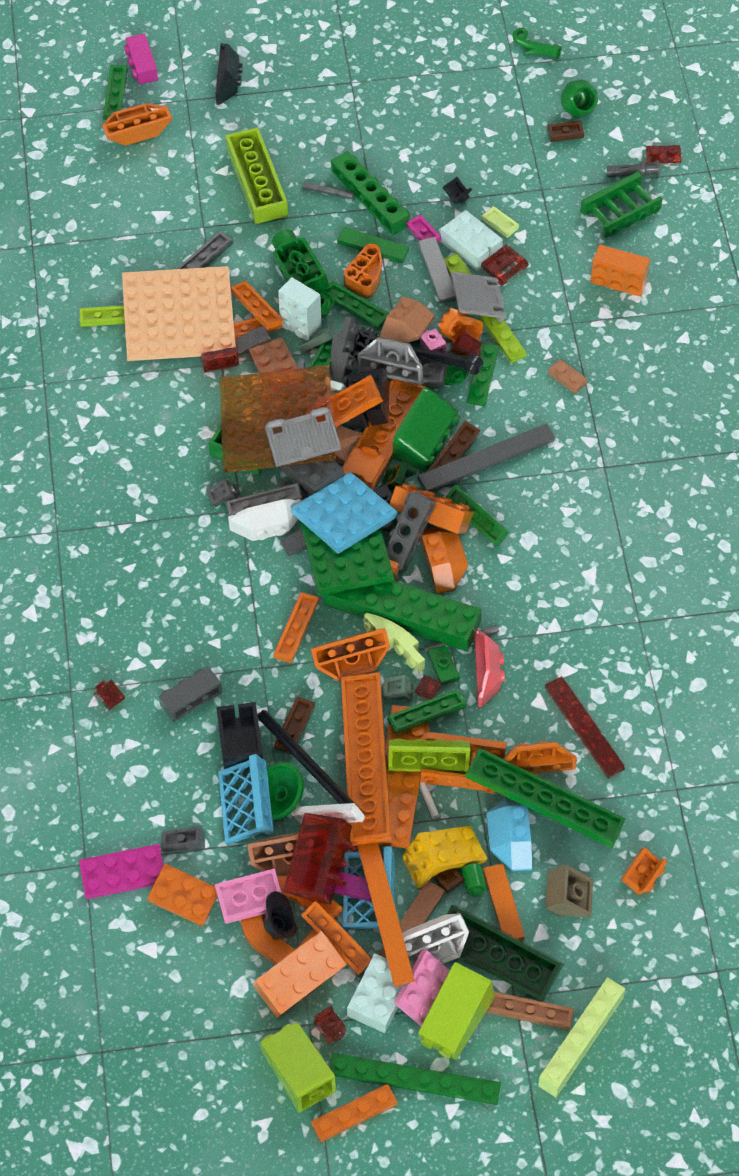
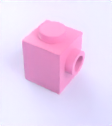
(433, 342)

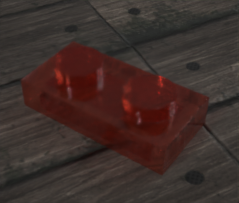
(664, 154)

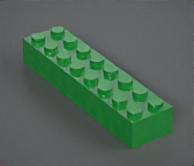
(413, 610)

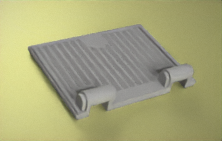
(476, 296)
(303, 437)

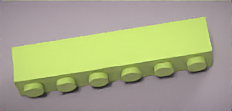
(581, 1037)

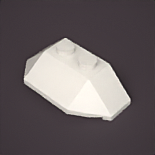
(264, 520)
(441, 937)

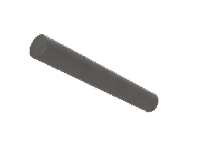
(327, 190)

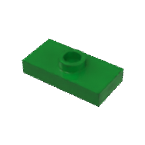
(443, 665)

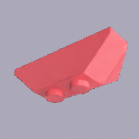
(487, 667)

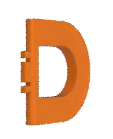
(277, 949)

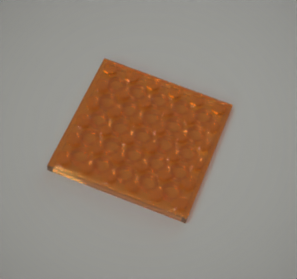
(256, 399)

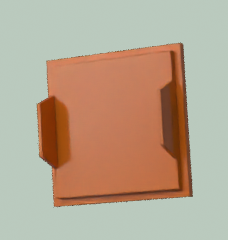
(365, 464)

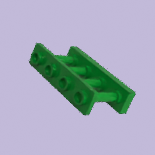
(620, 190)

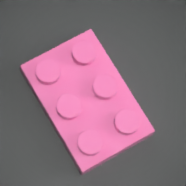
(246, 895)
(419, 996)

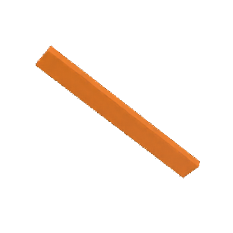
(386, 914)

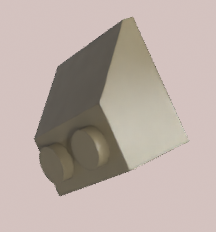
(569, 892)

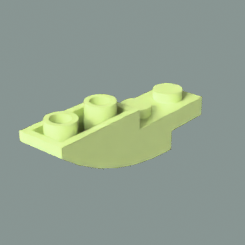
(398, 638)

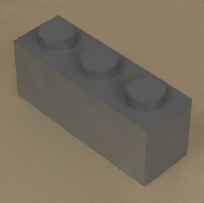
(190, 693)

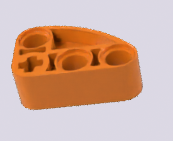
(364, 272)

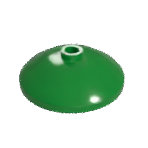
(285, 789)

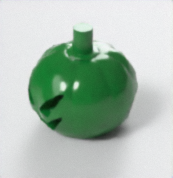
(579, 98)

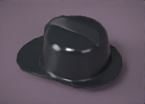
(279, 918)

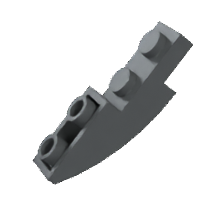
(342, 345)

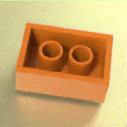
(620, 270)

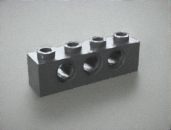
(417, 526)

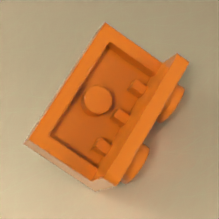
(643, 871)

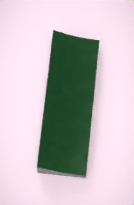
(508, 956)

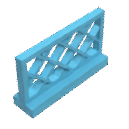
(261, 798)
(388, 858)

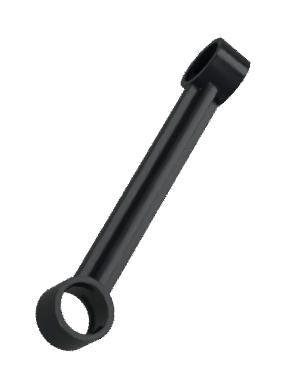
(465, 363)

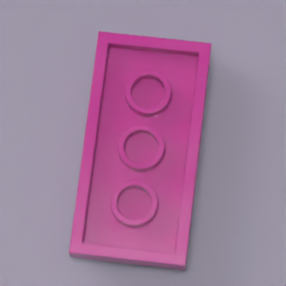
(121, 871)

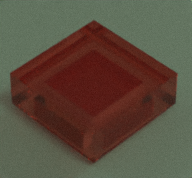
(428, 687)

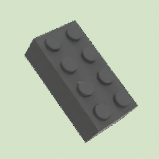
(313, 476)

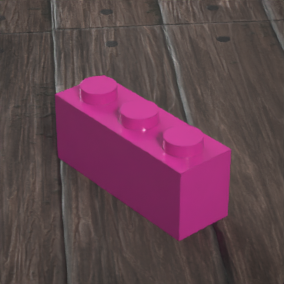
(141, 59)

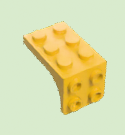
(440, 851)

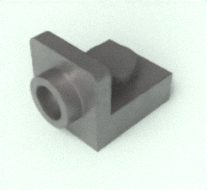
(222, 492)

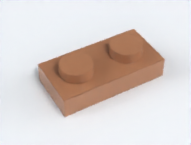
(567, 376)

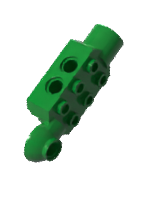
(299, 262)

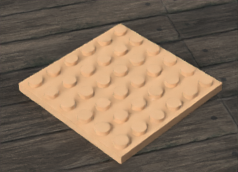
(177, 312)

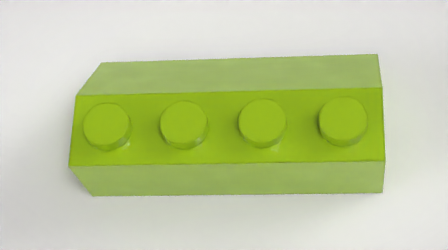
(430, 755)

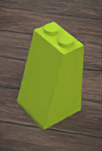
(456, 1011)
(298, 1066)

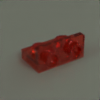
(220, 359)

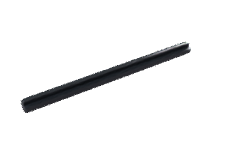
(299, 753)

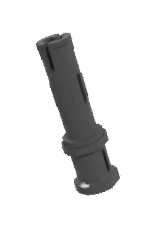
(642, 167)

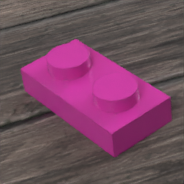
(422, 229)

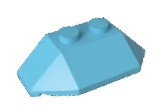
(510, 834)

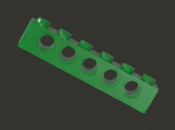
(370, 192)

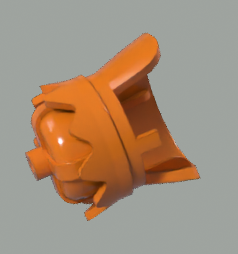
(455, 323)

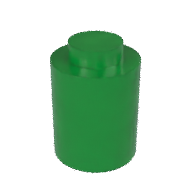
(474, 879)

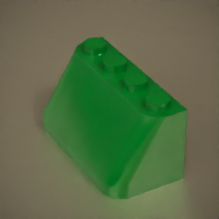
(424, 430)

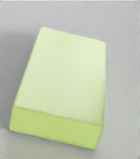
(500, 222)

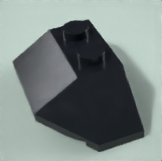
(228, 74)

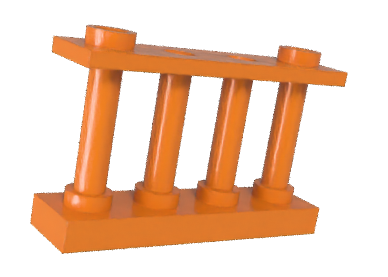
(454, 779)

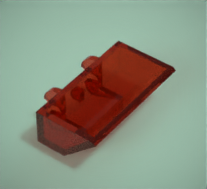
(319, 858)

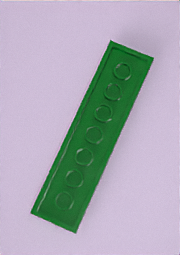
(545, 798)

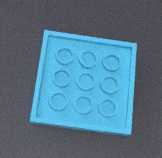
(344, 512)

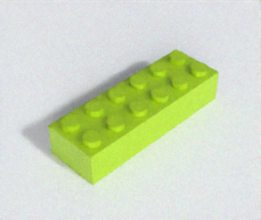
(256, 175)

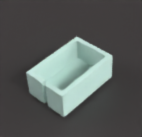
(470, 239)
(300, 309)
(375, 996)

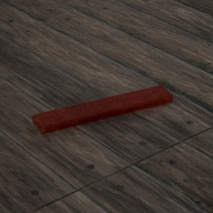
(584, 727)

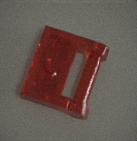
(502, 259)

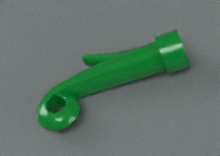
(553, 51)

